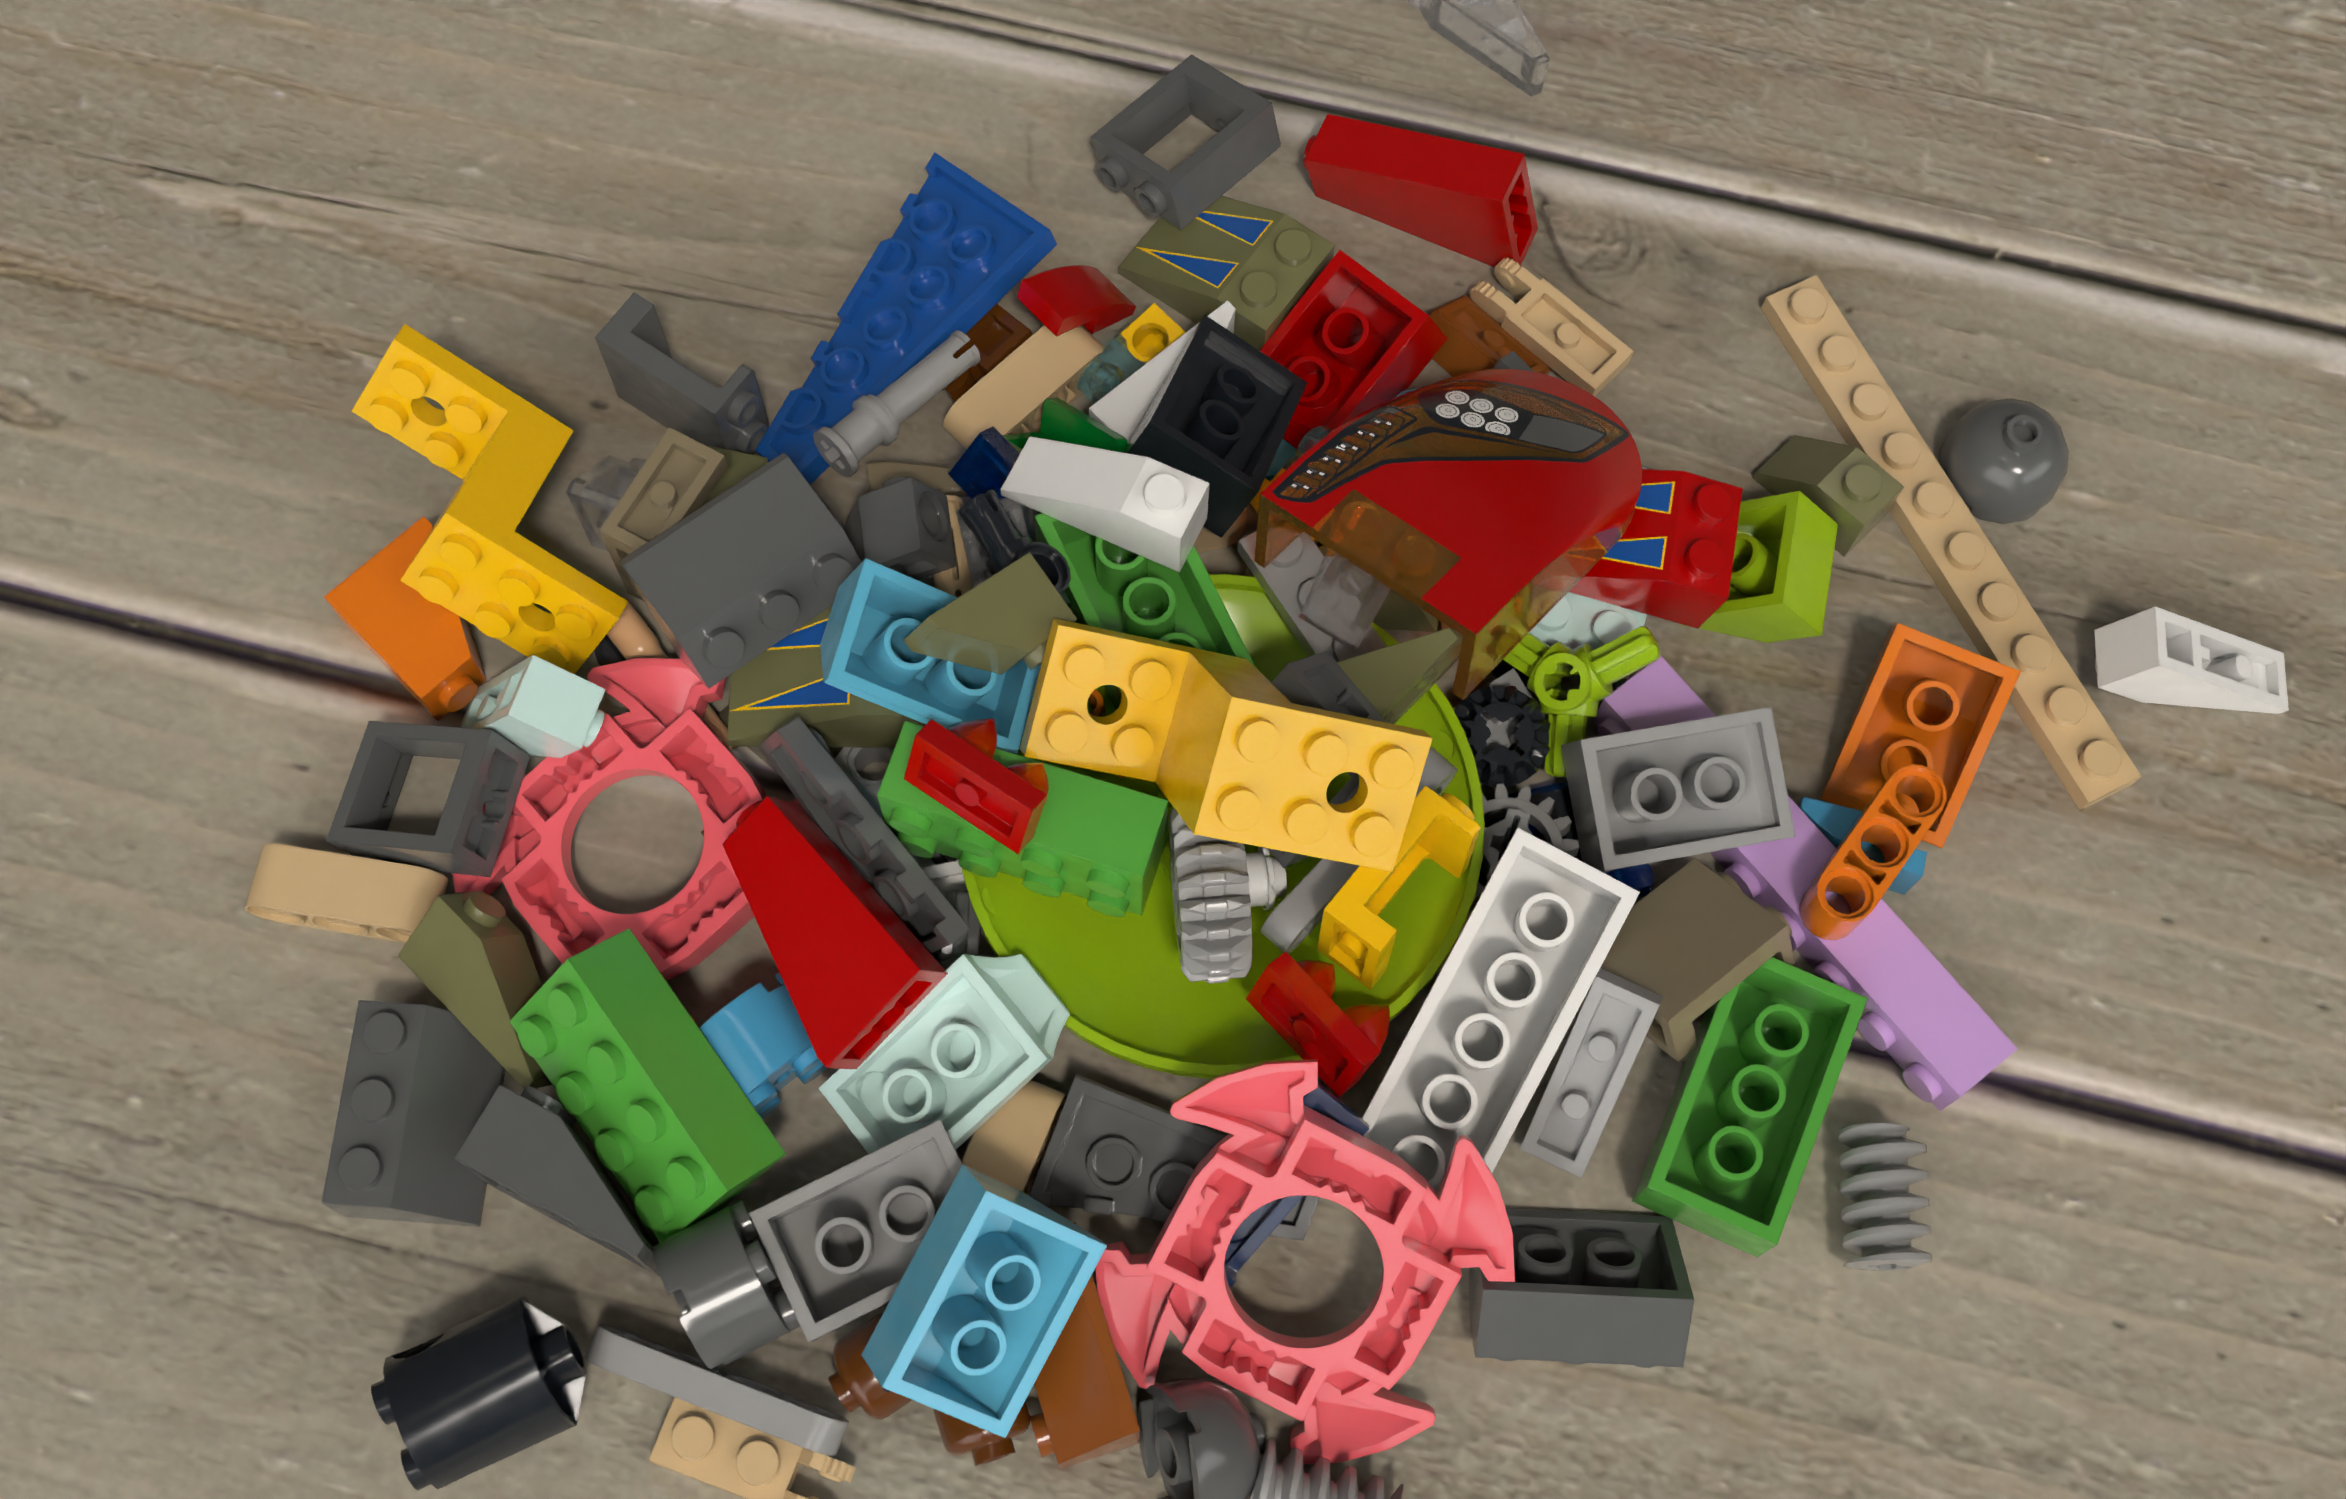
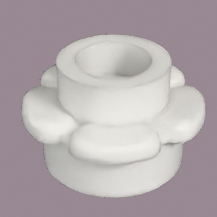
(1266, 879)

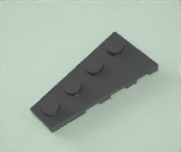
(861, 834)
(1130, 1158)

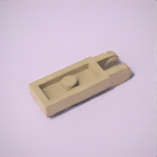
(1553, 327)
(736, 1455)

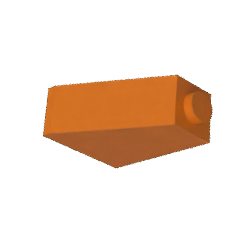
(412, 637)

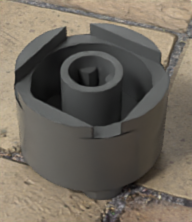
(724, 1286)

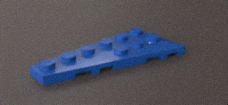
(934, 276)

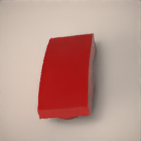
(1073, 298)

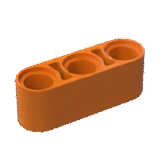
(1893, 832)

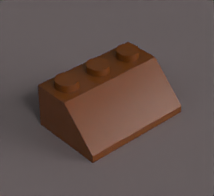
(1084, 1390)

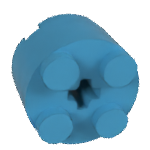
(763, 1044)

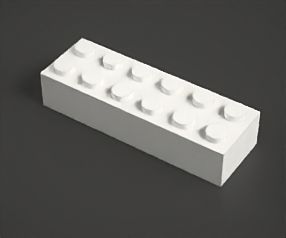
(1498, 1007)

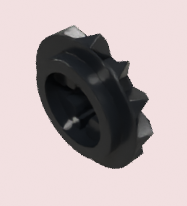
(1529, 736)

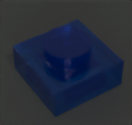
(985, 464)

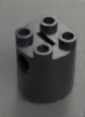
(481, 1392)

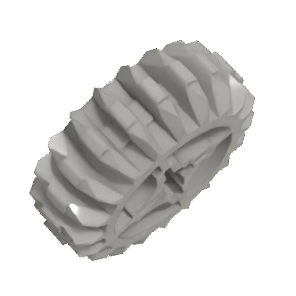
(1210, 904)

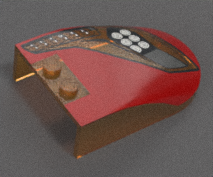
(1467, 501)

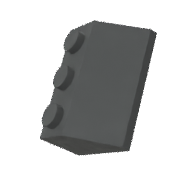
(743, 570)
(405, 1112)
(1586, 1292)

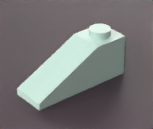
(538, 709)

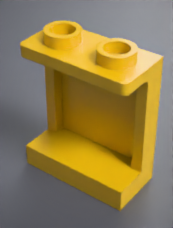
(1351, 927)

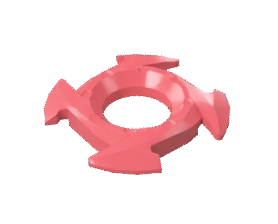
(656, 738)
(1283, 1151)

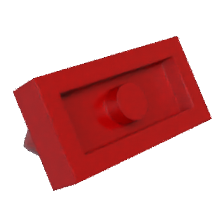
(962, 775)
(1300, 1008)

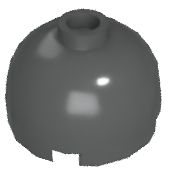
(2005, 459)
(1200, 1440)

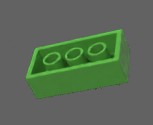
(1141, 597)
(1087, 843)
(645, 1085)
(1750, 1106)

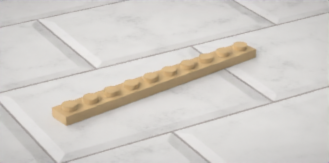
(1952, 544)

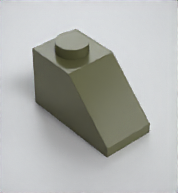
(1837, 480)
(995, 621)

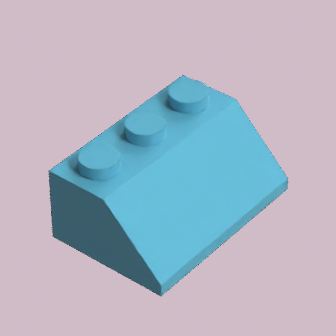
(868, 658)
(982, 1303)

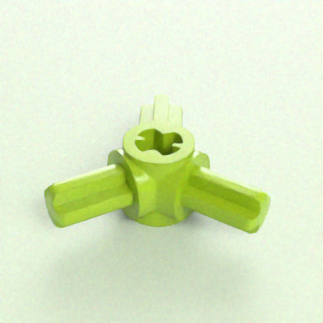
(1597, 671)

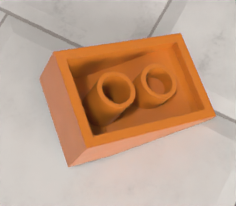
(1921, 708)

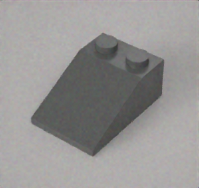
(536, 1157)

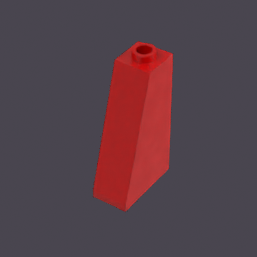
(1427, 186)
(829, 932)

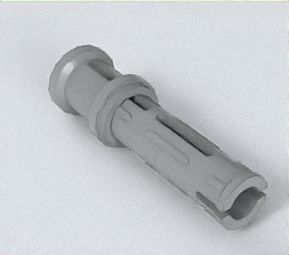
(878, 417)

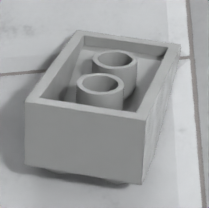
(1678, 790)
(855, 1231)

